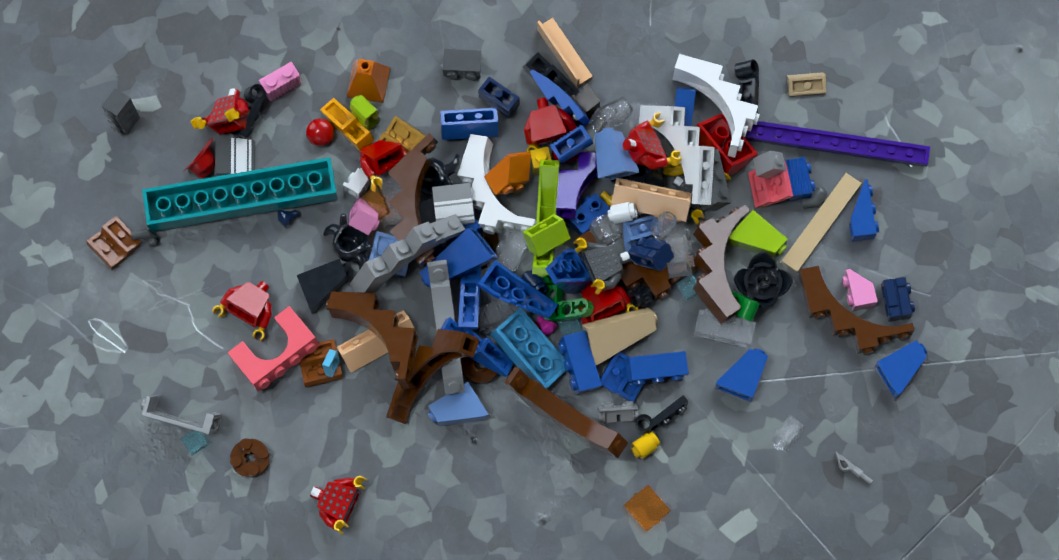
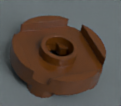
(475, 375)
(248, 447)

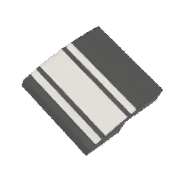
(234, 155)

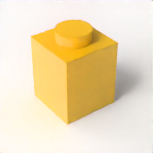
(536, 155)

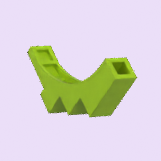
(546, 207)

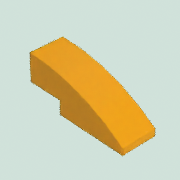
(347, 124)

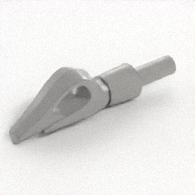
(851, 467)

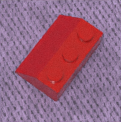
(717, 134)

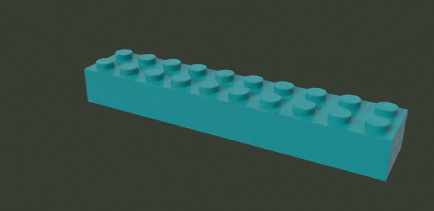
(239, 194)

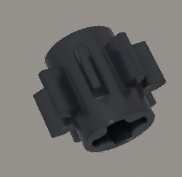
(641, 296)

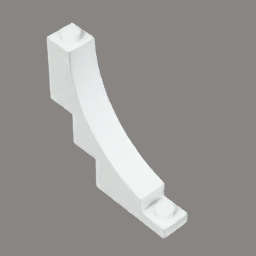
(696, 160)

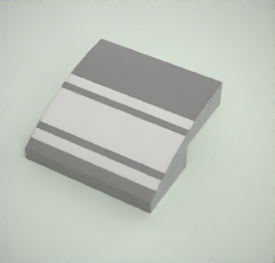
(454, 200)

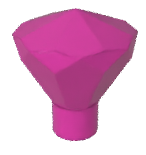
(547, 327)

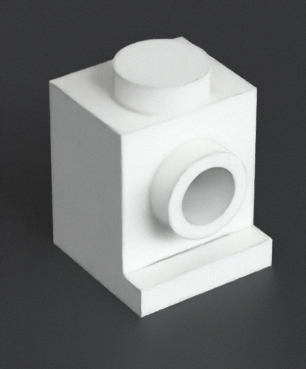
(357, 183)

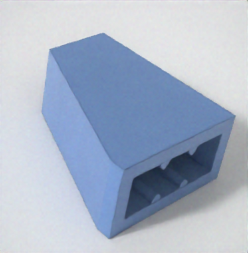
(611, 157)
(458, 408)

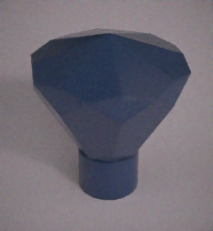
(286, 217)

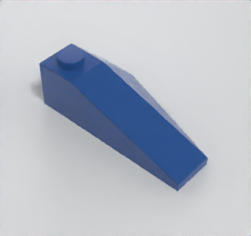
(569, 272)
(512, 289)

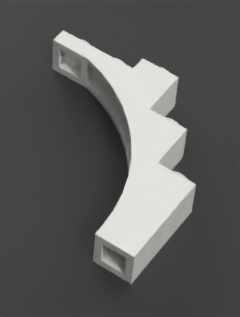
(709, 80)
(472, 170)

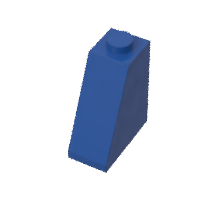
(685, 98)
(901, 366)
(744, 375)

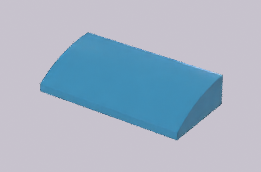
(529, 348)

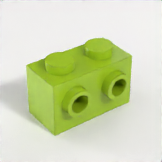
(546, 235)

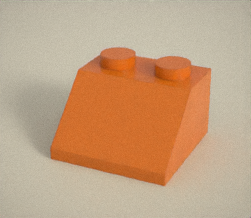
(510, 174)

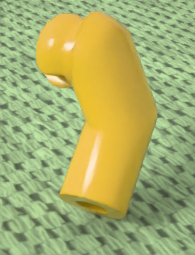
(673, 171)

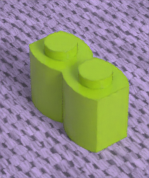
(364, 112)

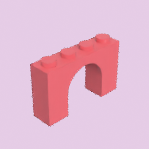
(263, 372)

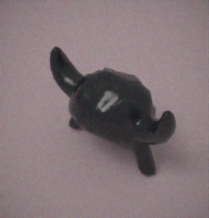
(439, 174)
(349, 242)

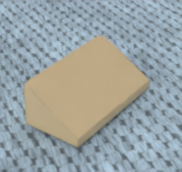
(806, 84)

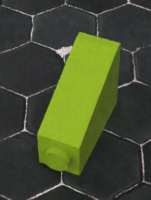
(757, 236)

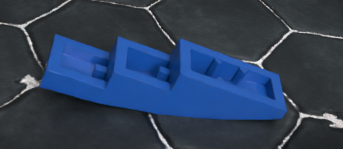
(556, 95)
(469, 300)
(486, 352)

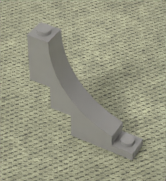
(442, 310)

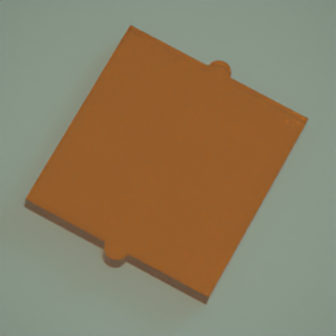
(377, 202)
(646, 508)

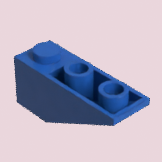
(862, 221)

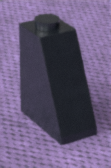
(321, 281)

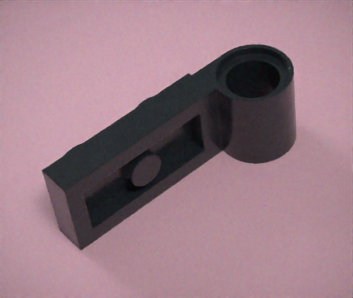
(748, 77)
(254, 107)
(663, 417)

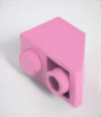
(860, 291)

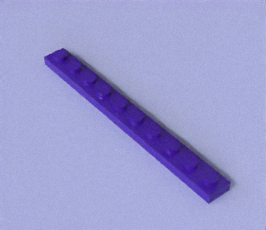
(839, 143)

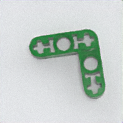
(574, 313)

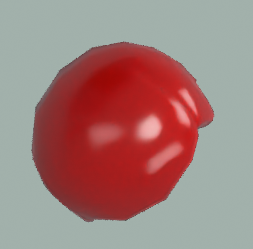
(320, 132)

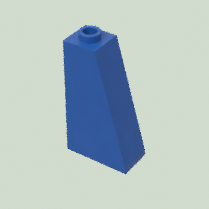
(463, 255)

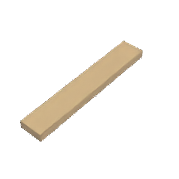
(821, 223)

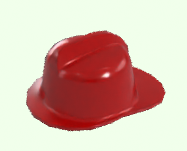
(203, 163)

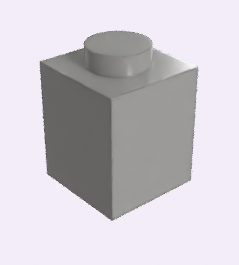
(769, 164)

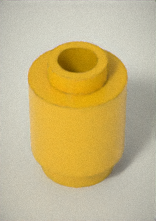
(645, 445)

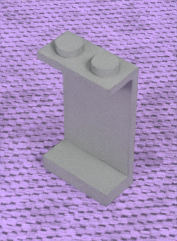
(210, 424)

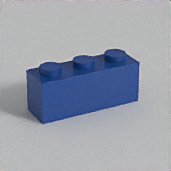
(462, 123)
(579, 362)
(656, 367)

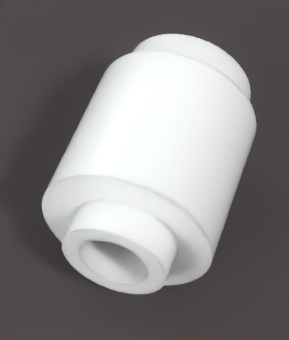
(622, 212)

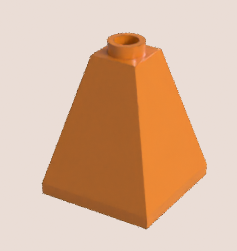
(369, 80)

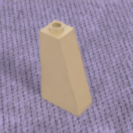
(618, 332)

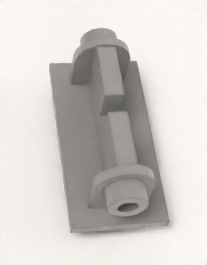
(610, 411)

